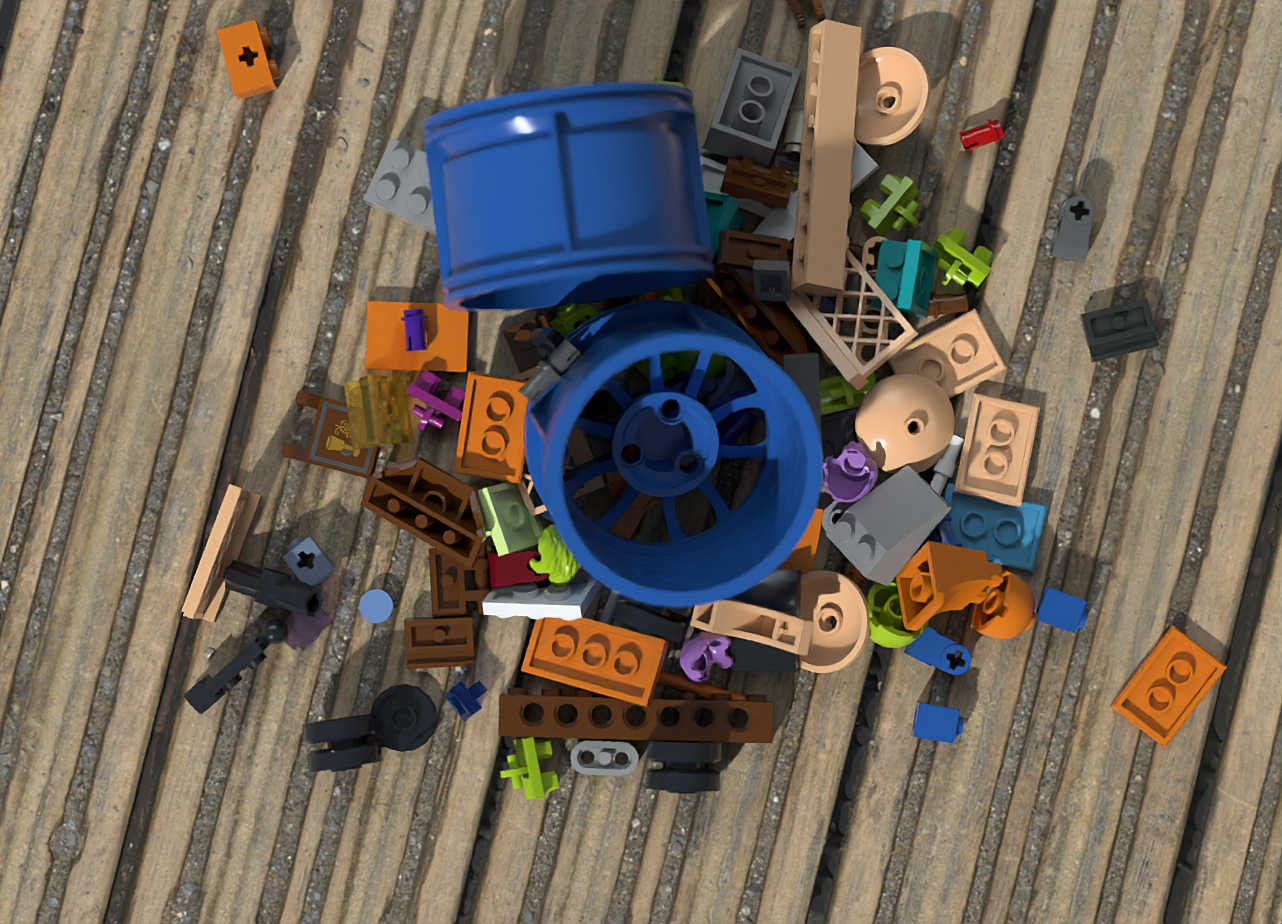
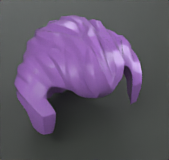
(850, 474)
(701, 652)

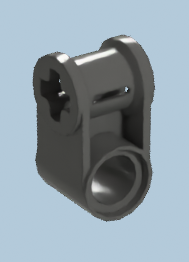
(1073, 236)

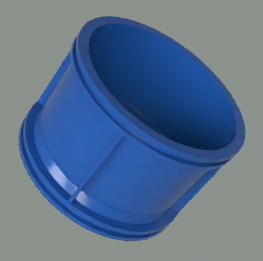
(568, 196)
(743, 542)

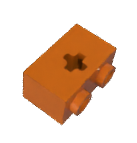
(246, 79)

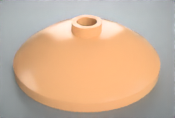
(885, 77)
(885, 418)
(830, 595)

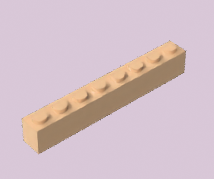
(826, 158)

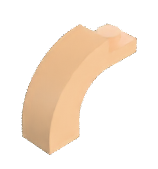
(755, 624)

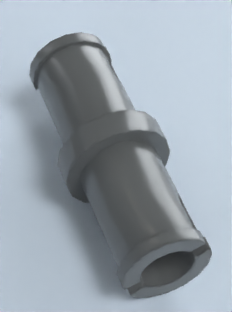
(549, 371)

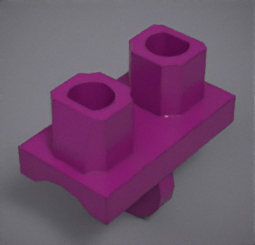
(424, 390)

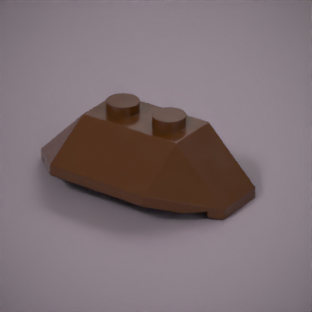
(765, 322)
(430, 507)

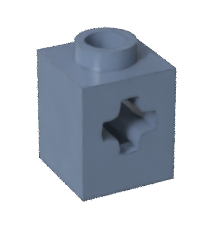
(322, 564)

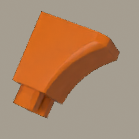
(943, 580)

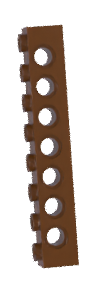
(756, 730)

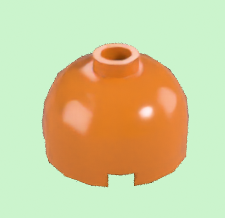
(1006, 609)

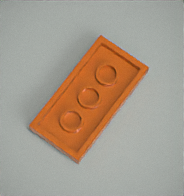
(596, 658)

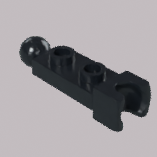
(210, 690)

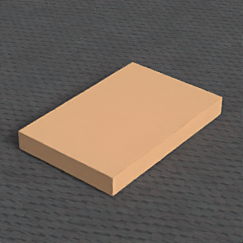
(951, 355)
(996, 450)

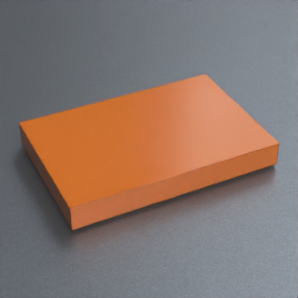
(445, 338)
(492, 429)
(1168, 686)

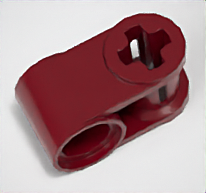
(513, 568)

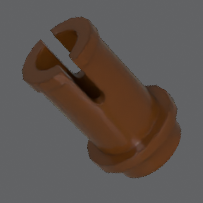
(947, 303)

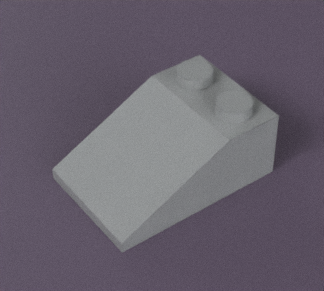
(751, 108)
(889, 525)

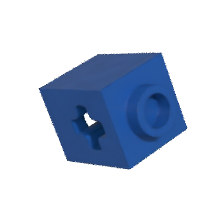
(1061, 610)
(937, 723)

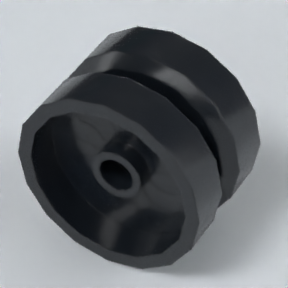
(652, 619)
(343, 743)
(683, 769)

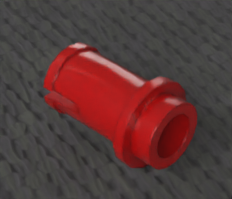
(981, 135)

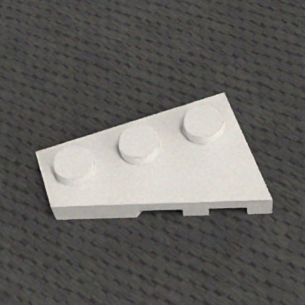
(544, 602)

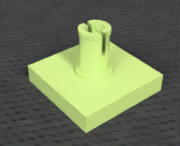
(509, 518)

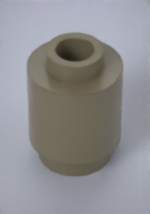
(793, 136)

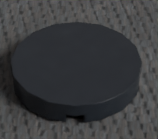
(404, 717)

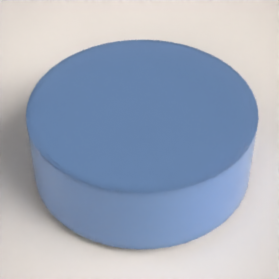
(376, 606)

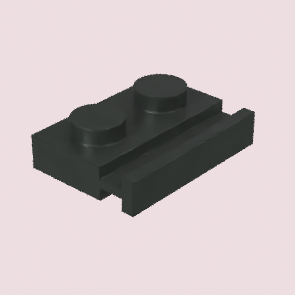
(1119, 330)

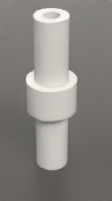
(945, 467)

